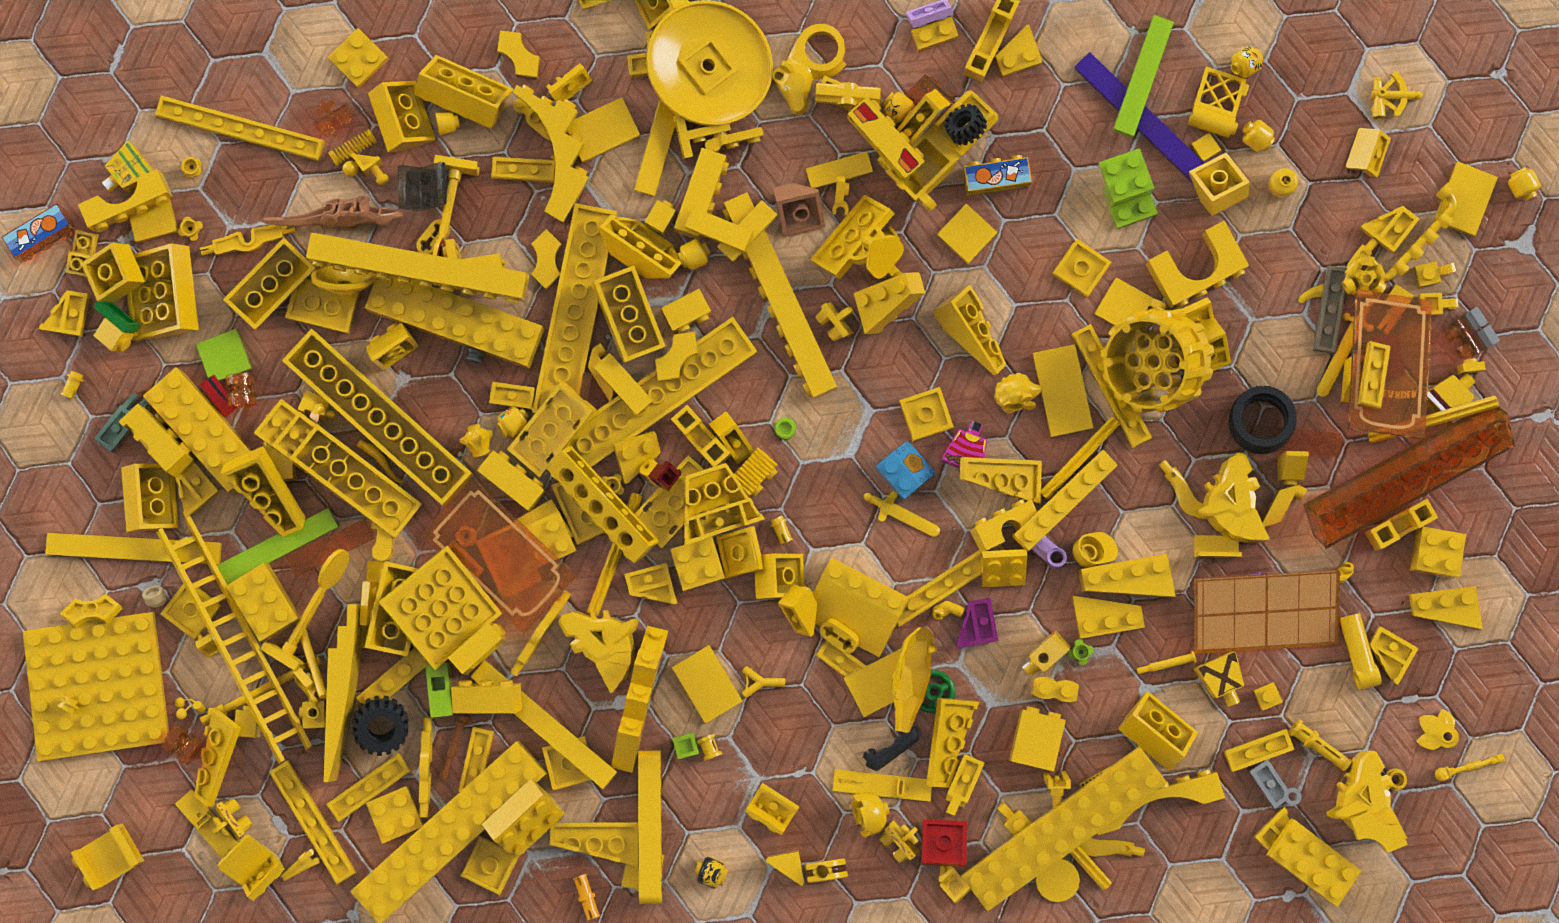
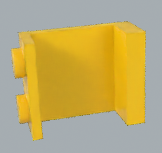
(107, 857)

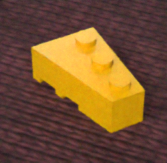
(887, 299)
(158, 440)

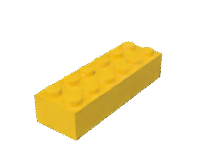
(197, 423)

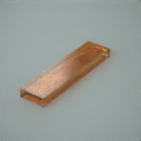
(1303, 440)
(317, 553)

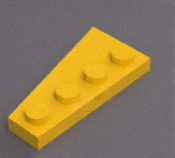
(1005, 476)
(949, 731)
(601, 839)

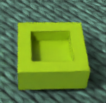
(685, 745)

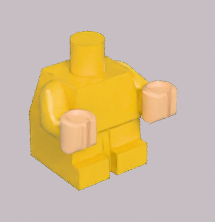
(315, 407)

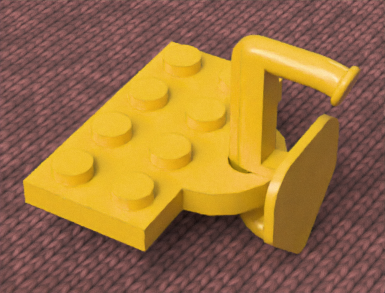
(861, 242)

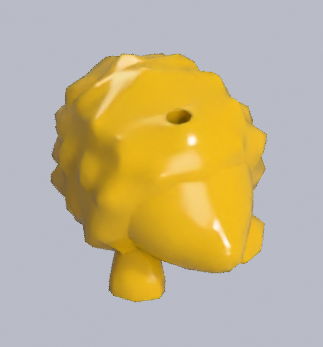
(1016, 393)

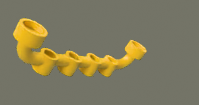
(1428, 236)

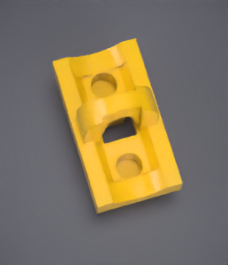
(841, 328)

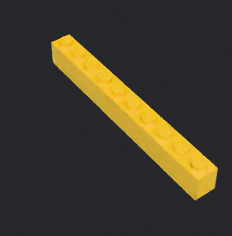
(417, 267)
(783, 305)

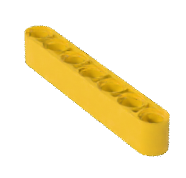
(650, 827)

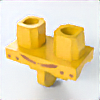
(238, 827)
(904, 840)

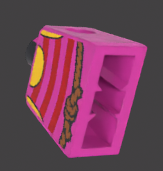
(965, 444)

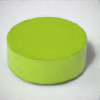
(785, 428)

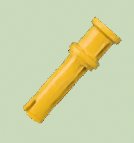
(1311, 739)

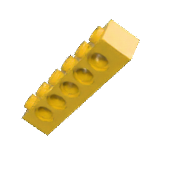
(613, 506)

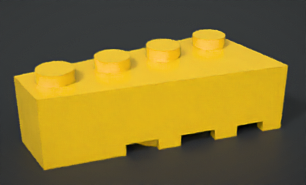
(265, 489)
(1134, 577)

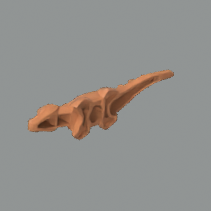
(340, 214)

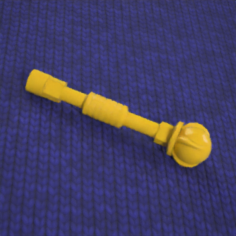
(1446, 773)

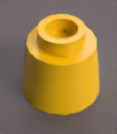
(446, 123)

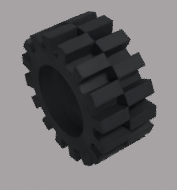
(955, 124)

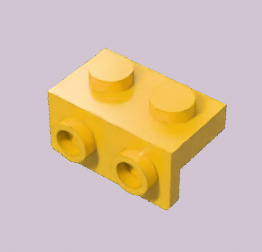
(771, 809)

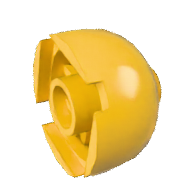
(869, 813)

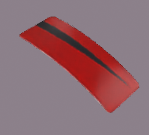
(217, 394)

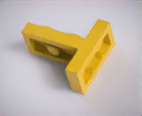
(697, 135)

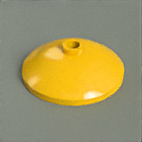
(341, 282)

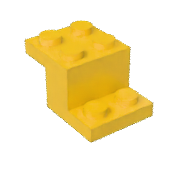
(1202, 313)

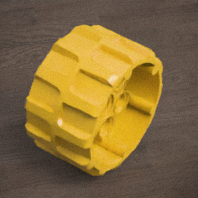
(1121, 363)

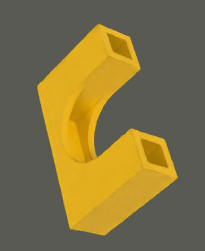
(1227, 263)

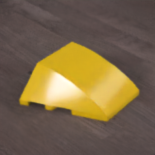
(715, 504)

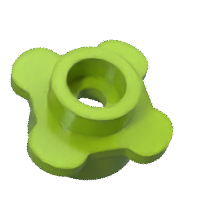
(1074, 652)

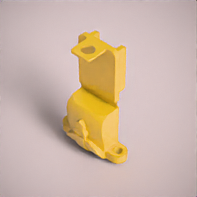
(939, 153)

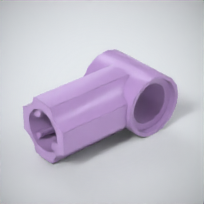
(1045, 548)

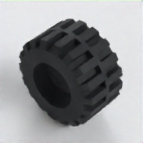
(384, 742)

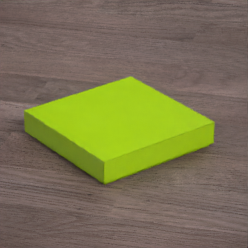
(224, 355)

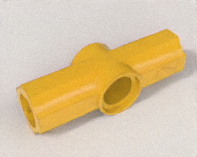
(845, 94)

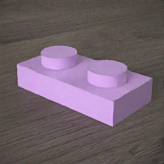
(928, 13)

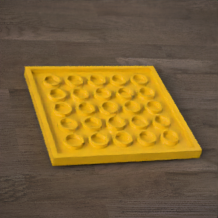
(111, 675)

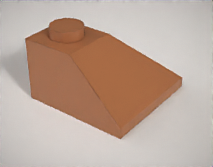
(798, 208)

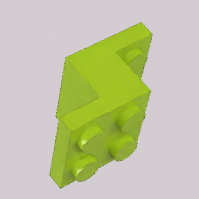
(1128, 188)

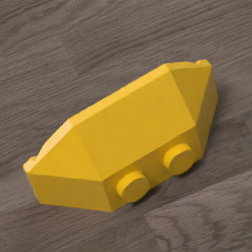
(639, 246)

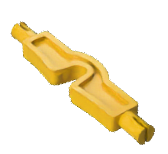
(236, 241)
(543, 627)
(424, 772)

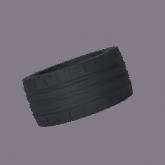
(1274, 397)

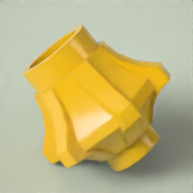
(477, 440)

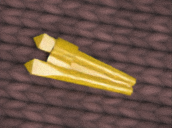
(304, 862)

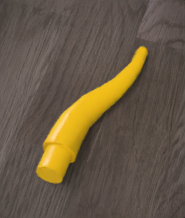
(379, 457)

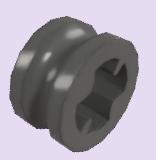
(474, 356)

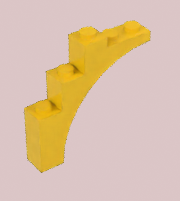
(557, 119)
(638, 699)

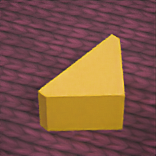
(788, 864)

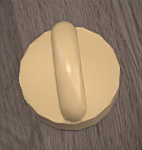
(154, 596)

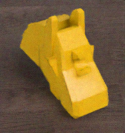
(1232, 501)
(611, 651)
(1365, 791)

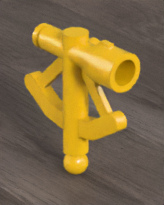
(1380, 96)

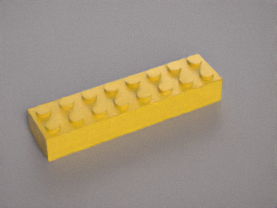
(457, 320)

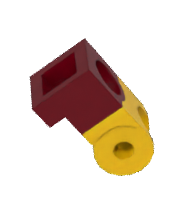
(660, 475)

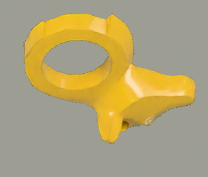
(798, 72)

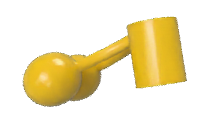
(182, 713)

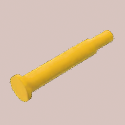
(1168, 663)

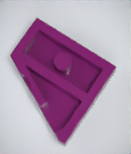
(978, 624)

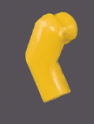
(1346, 571)
(946, 608)

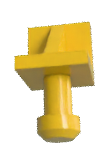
(368, 165)

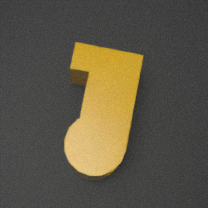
(384, 545)

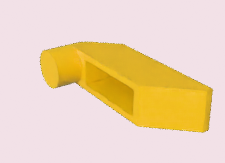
(597, 352)
(1281, 503)

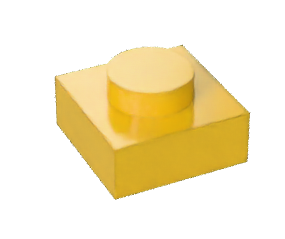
(1471, 366)
(1267, 696)

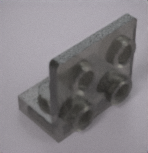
(421, 187)

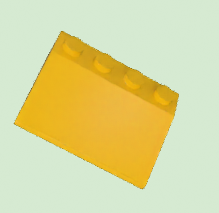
(167, 298)
(859, 604)

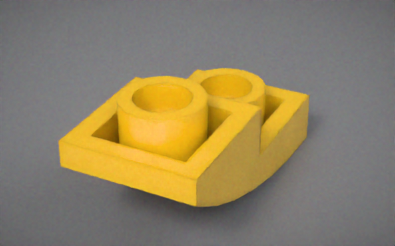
(83, 248)

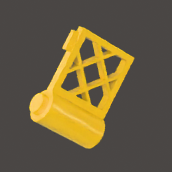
(1213, 118)

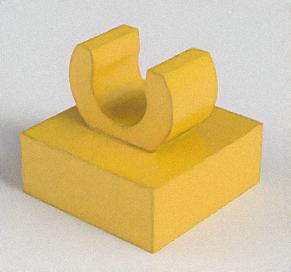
(206, 645)

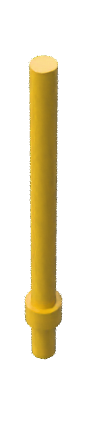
(225, 709)

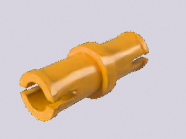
(586, 897)

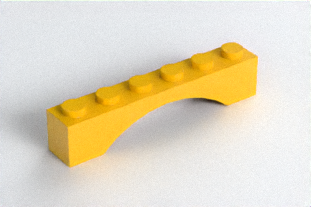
(1202, 789)

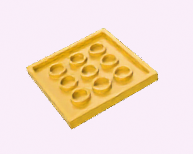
(439, 607)

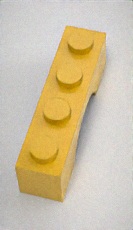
(990, 39)
(150, 191)

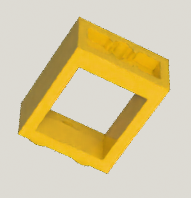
(478, 647)

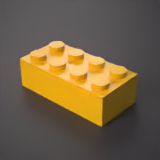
(628, 314)

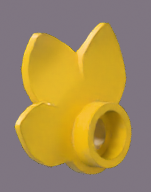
(1435, 729)

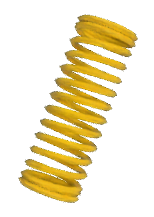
(369, 135)

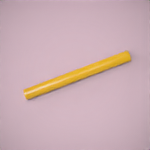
(310, 656)

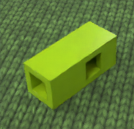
(439, 690)

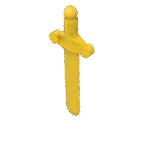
(888, 507)

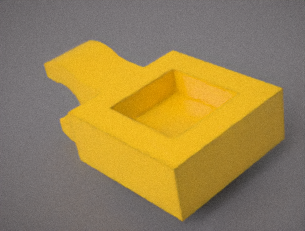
(842, 190)
(1430, 273)
(1438, 303)
(306, 683)
(1015, 821)

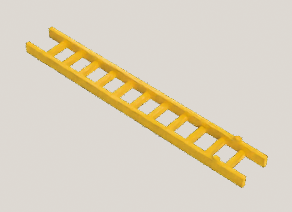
(221, 645)

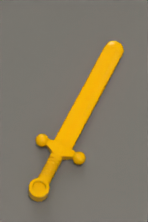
(1338, 359)

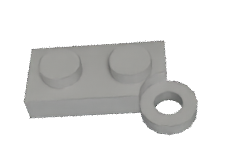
(1272, 785)

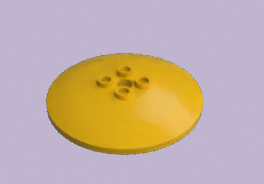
(725, 39)

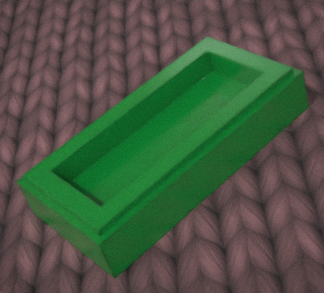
(117, 316)

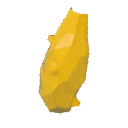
(912, 677)

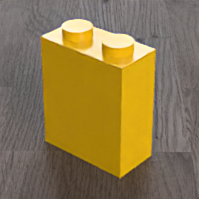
(1037, 739)

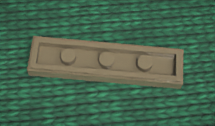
(1330, 310)

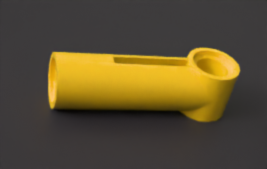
(1364, 669)

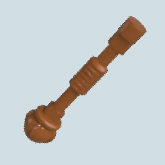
(461, 720)

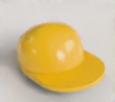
(1094, 549)

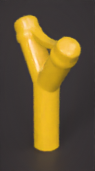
(759, 682)

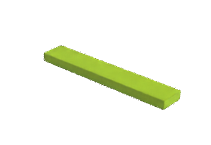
(1143, 76)
(278, 546)

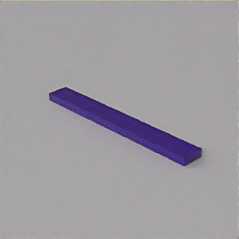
(1149, 125)

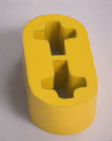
(428, 235)
(839, 635)

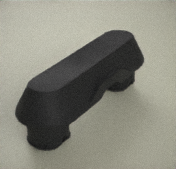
(878, 760)

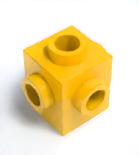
(310, 720)

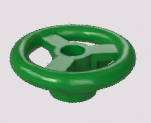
(940, 688)

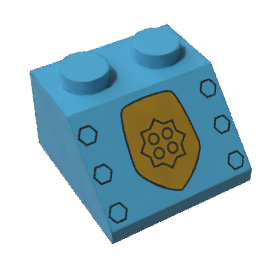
(905, 470)

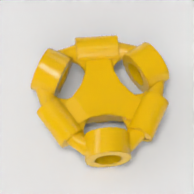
(1363, 277)

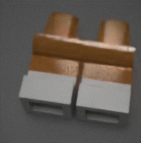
(1473, 343)

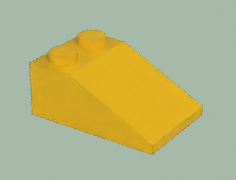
(391, 346)

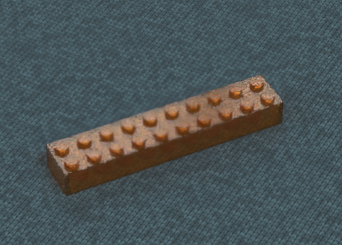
(1409, 475)

